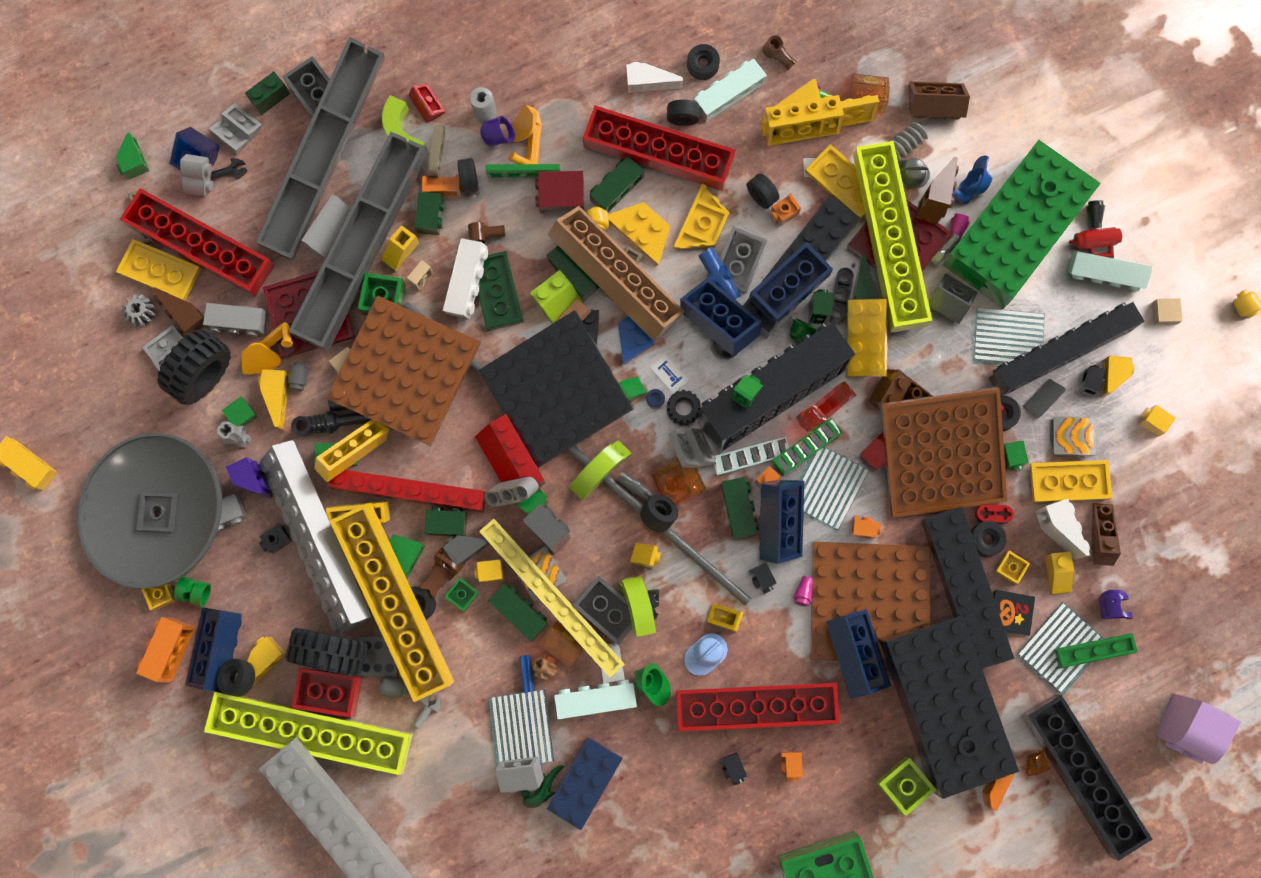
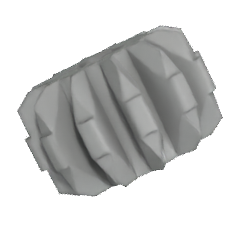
(131, 310)

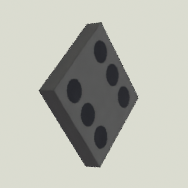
(378, 658)

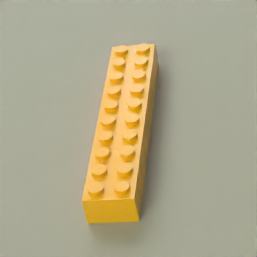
(392, 602)

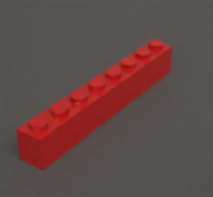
(409, 490)

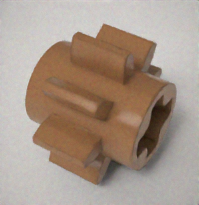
(545, 667)

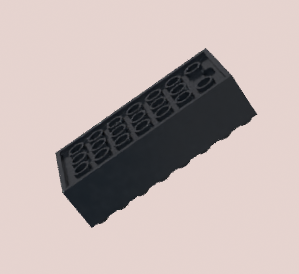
(784, 383)
(948, 705)

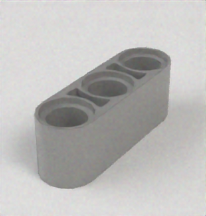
(511, 491)

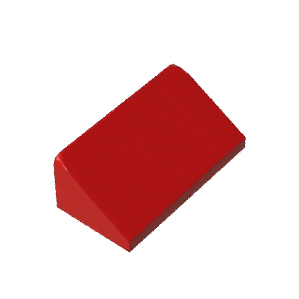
(426, 102)

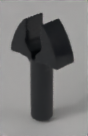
(232, 169)

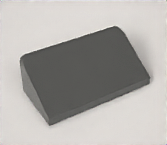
(1044, 398)

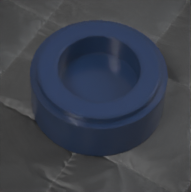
(655, 398)

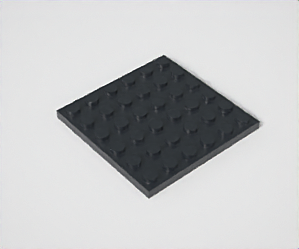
(556, 389)

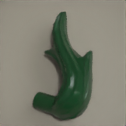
(543, 792)

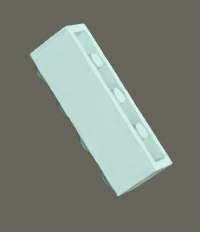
(730, 89)
(1109, 269)
(595, 701)

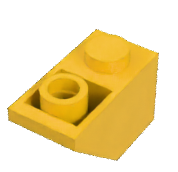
(399, 248)
(645, 555)

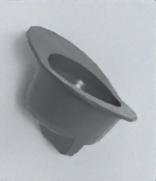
(914, 173)

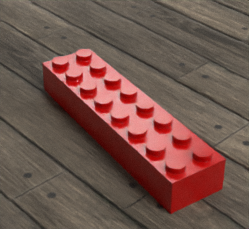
(658, 148)
(197, 242)
(757, 707)

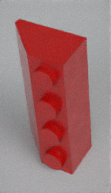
(507, 452)

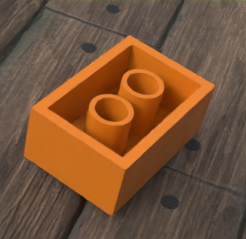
(165, 649)

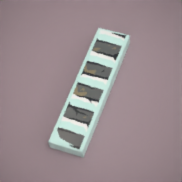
(749, 456)

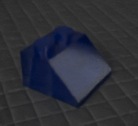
(193, 143)

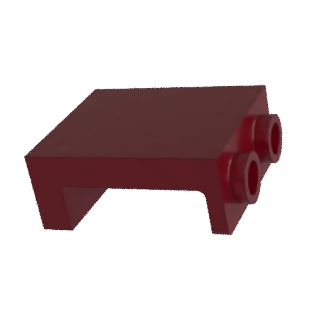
(560, 190)

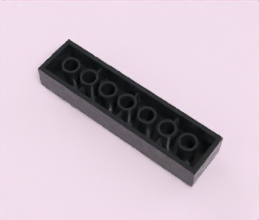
(824, 234)
(1066, 348)
(967, 584)
(1087, 777)

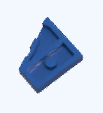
(632, 339)

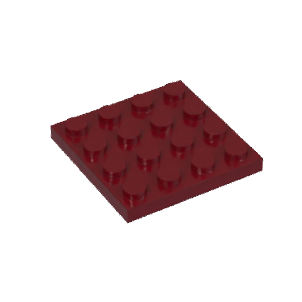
(928, 239)
(284, 303)

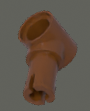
(778, 53)
(480, 232)

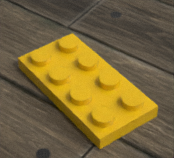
(838, 178)
(158, 269)
(868, 337)
(1070, 481)

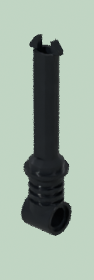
(326, 422)

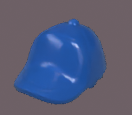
(976, 182)

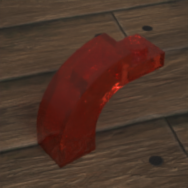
(826, 407)

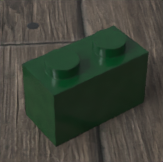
(267, 93)
(429, 213)
(820, 307)
(445, 522)

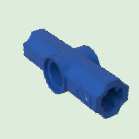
(718, 272)

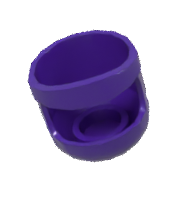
(492, 134)
(1111, 604)

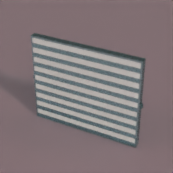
(1005, 334)
(831, 486)
(1059, 630)
(521, 726)

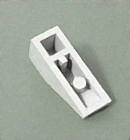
(644, 77)

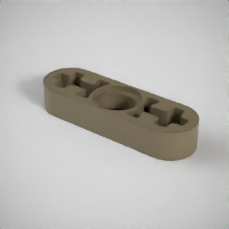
(436, 150)

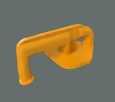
(527, 125)
(260, 356)

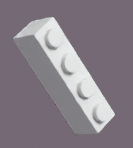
(465, 278)

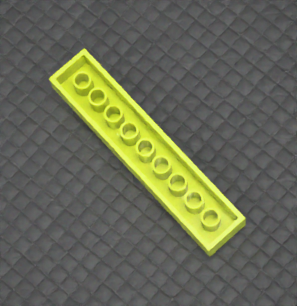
(892, 236)
(319, 733)

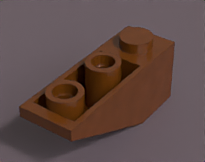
(184, 313)
(1105, 538)

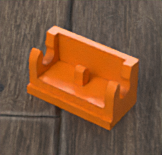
(445, 185)

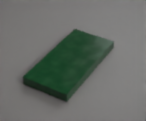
(498, 293)

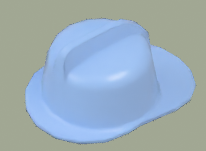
(705, 654)

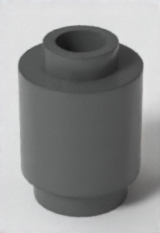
(297, 376)
(393, 687)

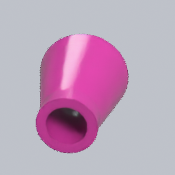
(959, 224)
(803, 594)

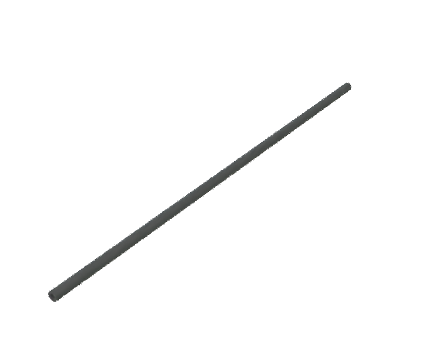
(636, 505)

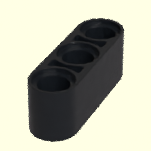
(841, 287)

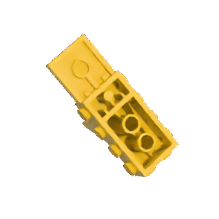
(807, 110)

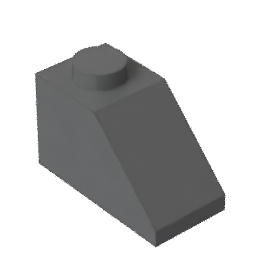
(464, 548)

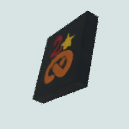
(1015, 611)

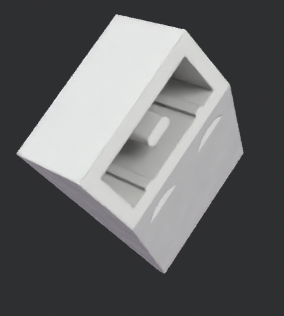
(1061, 526)

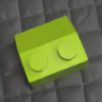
(555, 296)

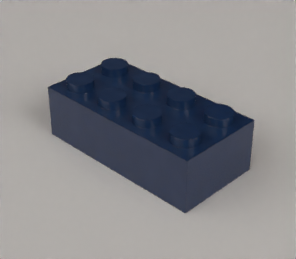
(790, 283)
(721, 317)
(584, 783)

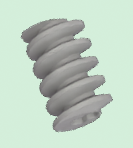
(483, 104)
(908, 139)

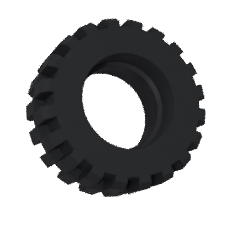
(193, 367)
(326, 652)

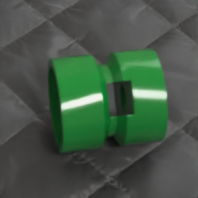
(190, 590)

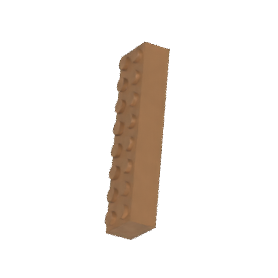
(615, 272)

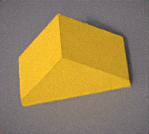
(725, 617)

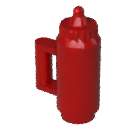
(1098, 238)

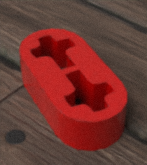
(994, 517)

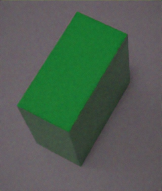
(239, 412)
(462, 594)

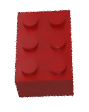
(326, 692)

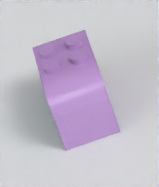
(1197, 729)

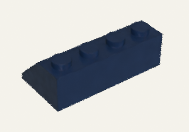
(781, 520)
(212, 647)
(858, 654)

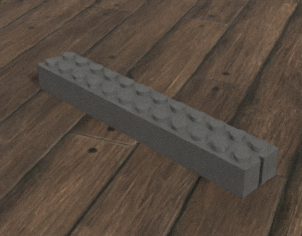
(320, 149)
(358, 242)

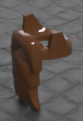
(443, 571)

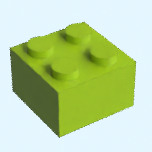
(905, 786)

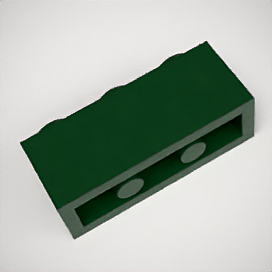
(616, 184)
(578, 278)
(739, 508)
(518, 611)

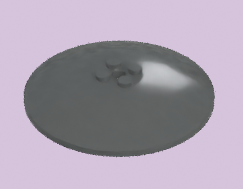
(120, 505)

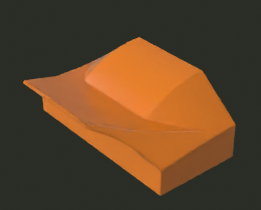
(995, 791)

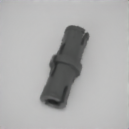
(635, 486)

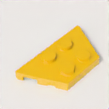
(703, 222)
(643, 229)

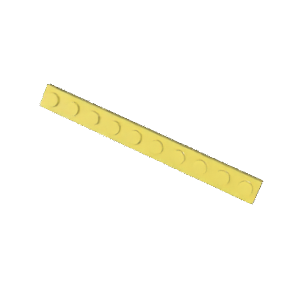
(552, 598)

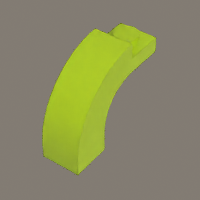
(393, 117)
(598, 469)
(639, 605)

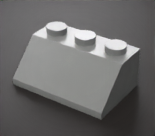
(326, 227)

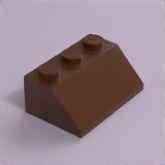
(938, 100)

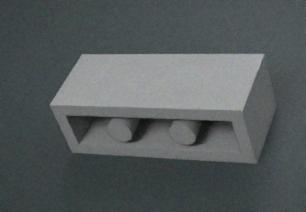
(235, 319)

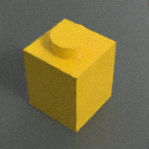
(1156, 420)
(489, 571)

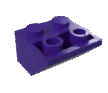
(249, 476)

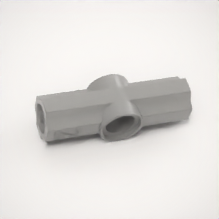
(234, 435)

